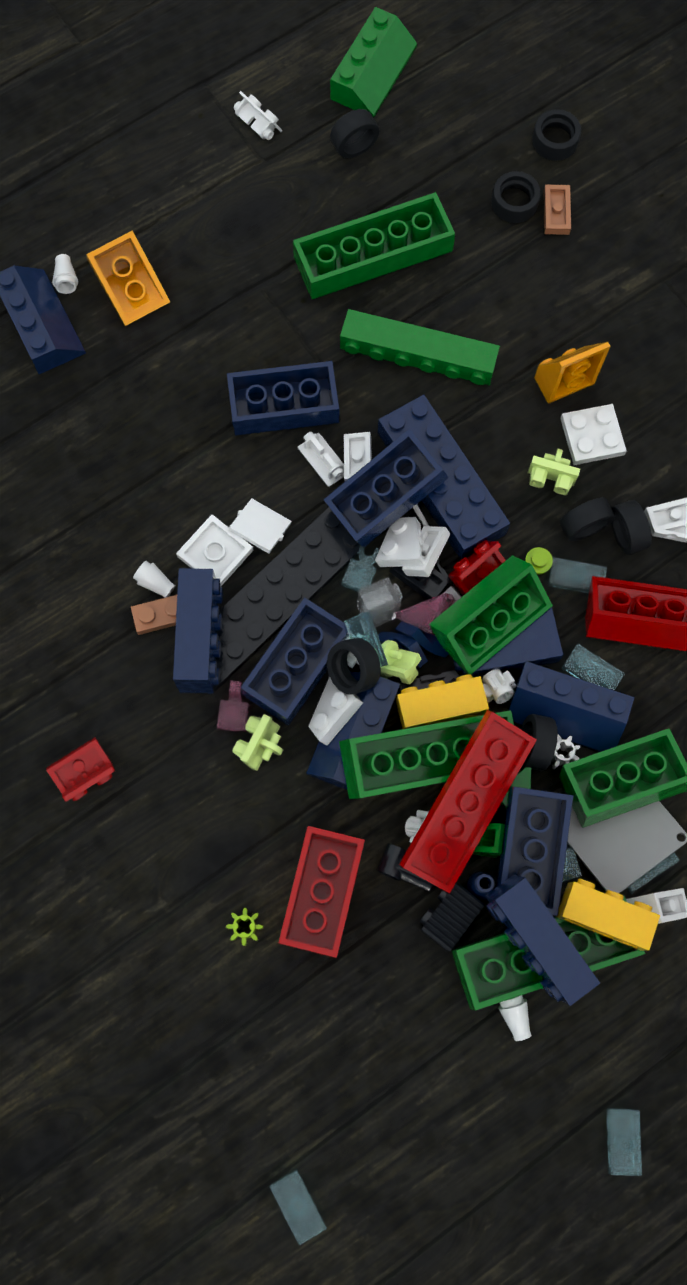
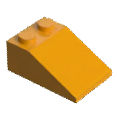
(128, 278)
(571, 371)

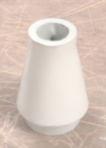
(64, 275)
(153, 579)
(516, 1016)

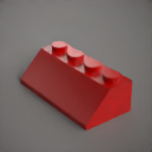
(637, 613)

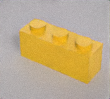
(442, 702)
(608, 914)

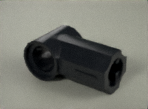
(390, 867)

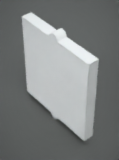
(260, 525)

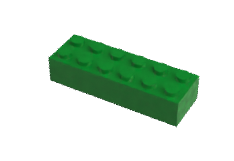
(373, 245)
(406, 756)
(496, 971)

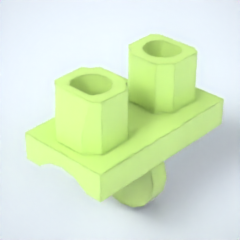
(555, 469)
(400, 662)
(261, 744)

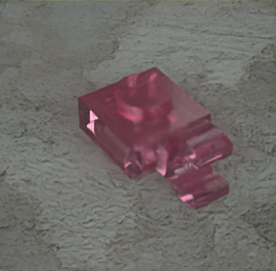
(233, 713)

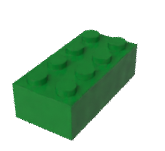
(625, 777)

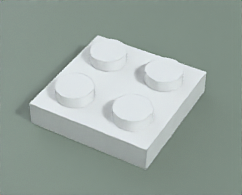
(593, 434)
(215, 549)

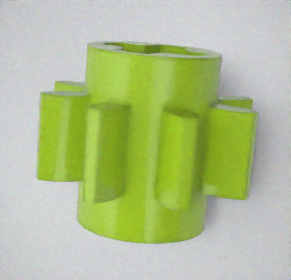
(236, 927)

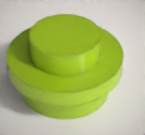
(540, 560)

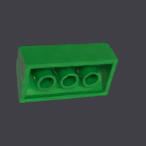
(372, 63)
(491, 614)

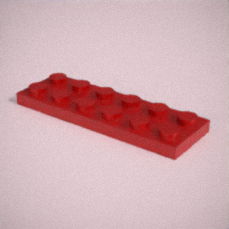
(468, 801)

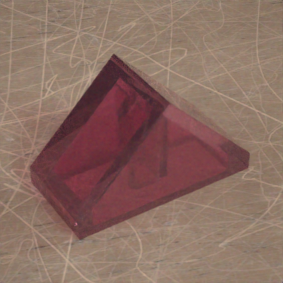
(425, 612)

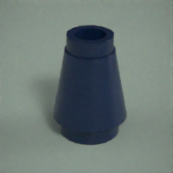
(474, 887)

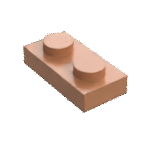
(557, 209)
(155, 615)

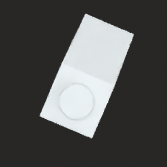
(668, 904)

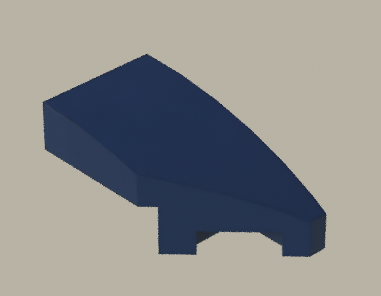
(426, 641)
(405, 643)

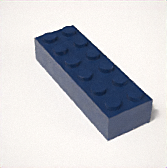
(460, 501)

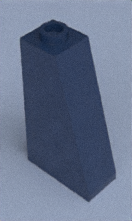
(535, 644)

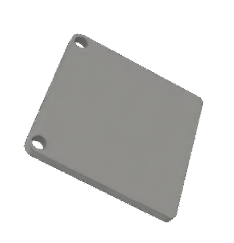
(625, 845)

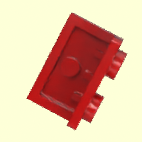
(479, 565)
(81, 770)

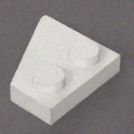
(668, 520)
(402, 544)
(333, 712)

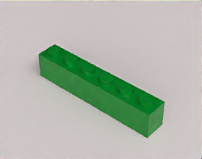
(418, 347)

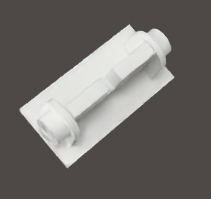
(249, 109)
(322, 458)

